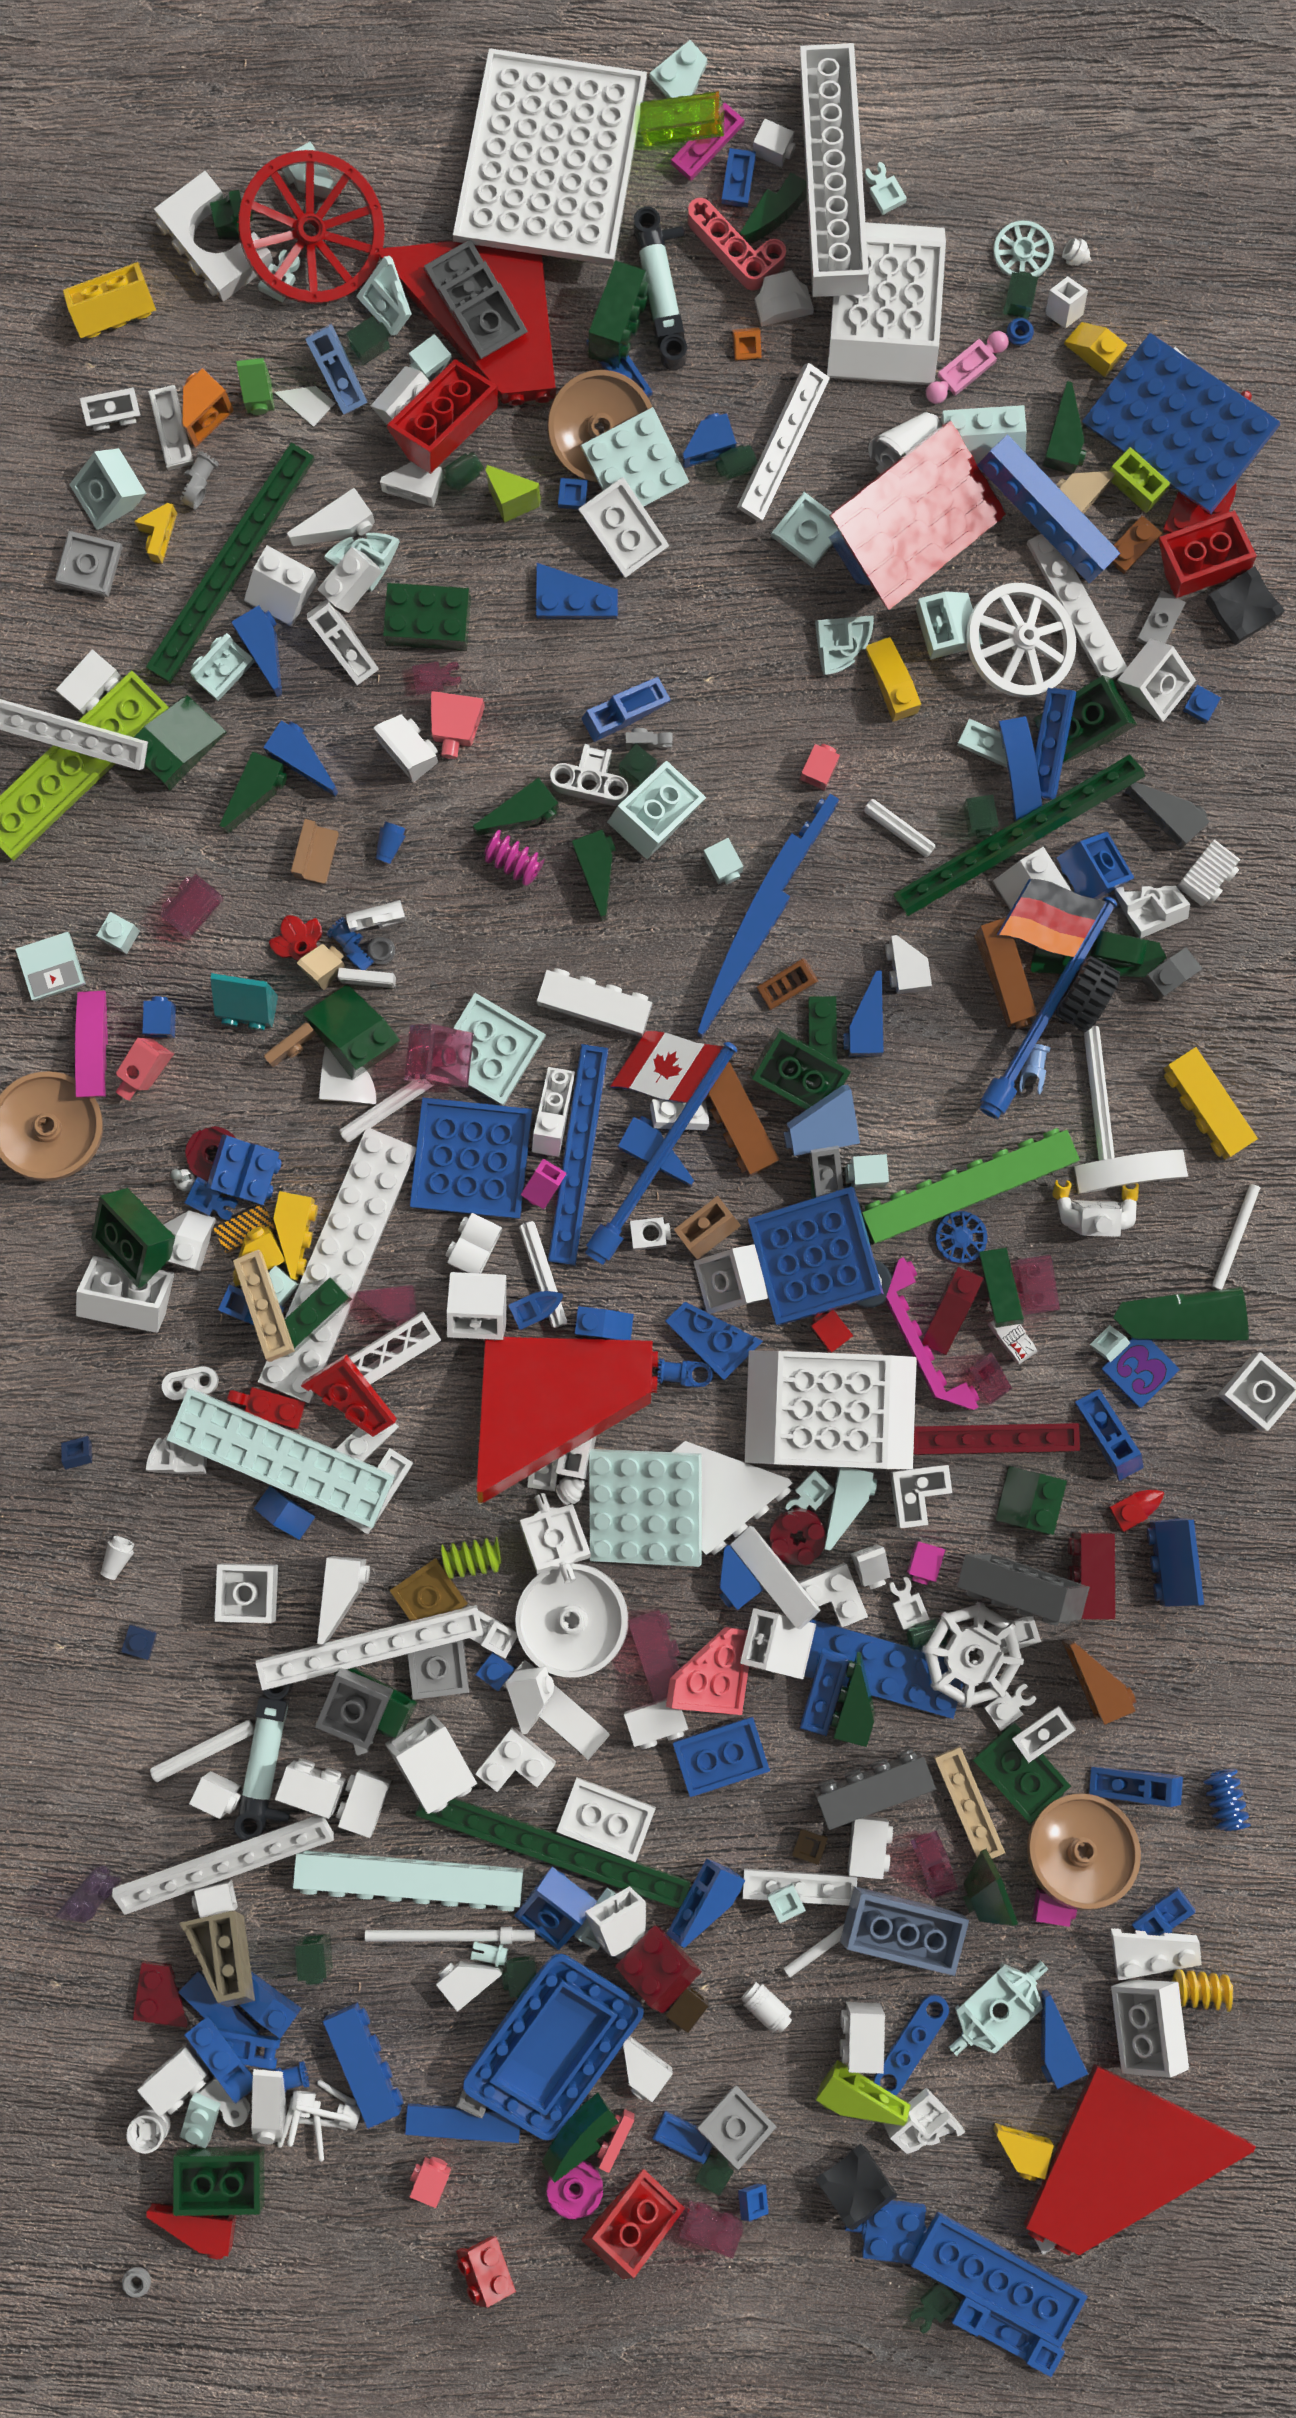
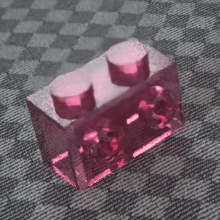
(1036, 1285)
(711, 2229)

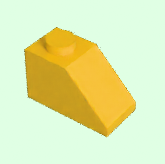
(1096, 346)
(262, 1240)
(1026, 2151)

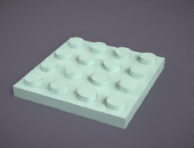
(645, 1507)

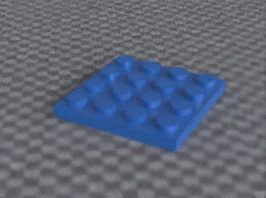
(471, 1158)
(815, 1256)

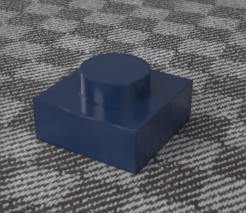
(76, 1452)
(139, 1642)

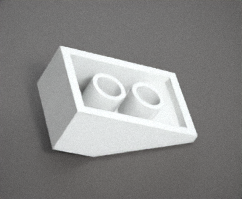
(342, 1585)

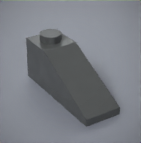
(1174, 815)

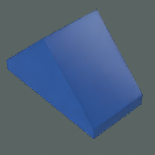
(284, 1513)

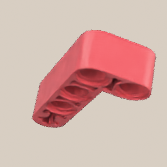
(733, 241)

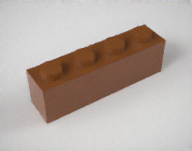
(741, 1124)

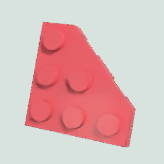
(713, 1676)

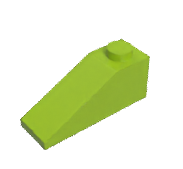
(860, 2098)

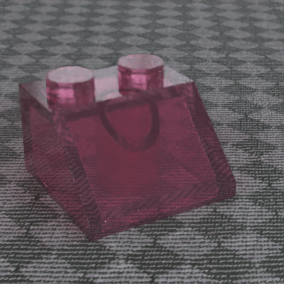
(439, 1055)

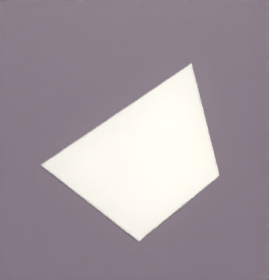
(308, 402)

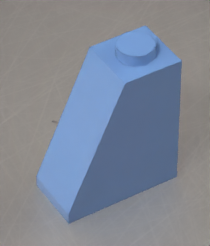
(824, 1124)

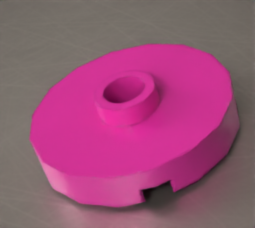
(579, 2203)

